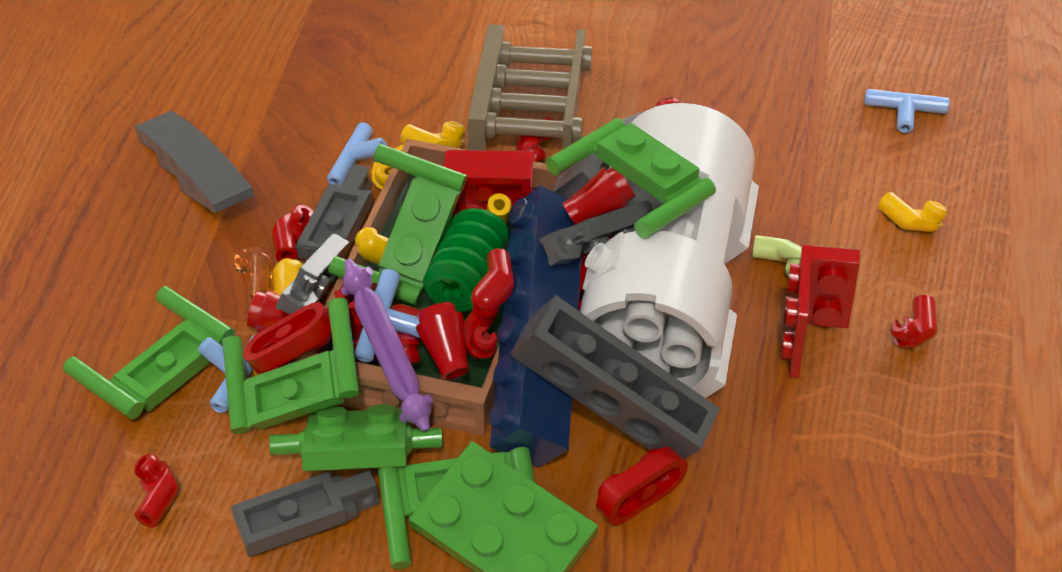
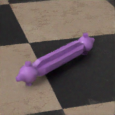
(387, 345)

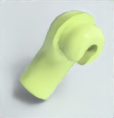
(777, 250)

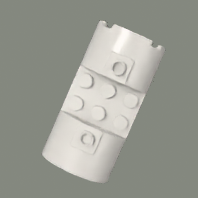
(673, 288)

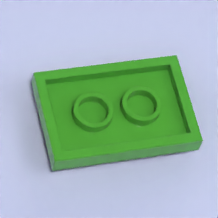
(500, 519)

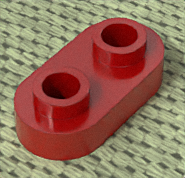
(289, 338)
(641, 485)

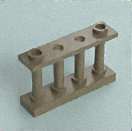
(494, 76)

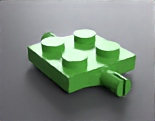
(355, 439)

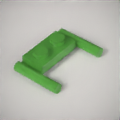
(646, 164)
(419, 222)
(160, 367)
(296, 387)
(409, 485)

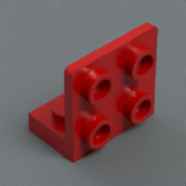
(491, 174)
(823, 296)

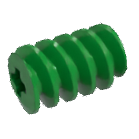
(462, 256)

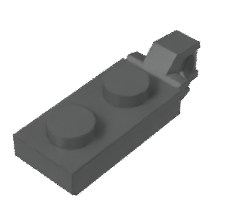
(338, 212)
(567, 243)
(313, 277)
(302, 509)

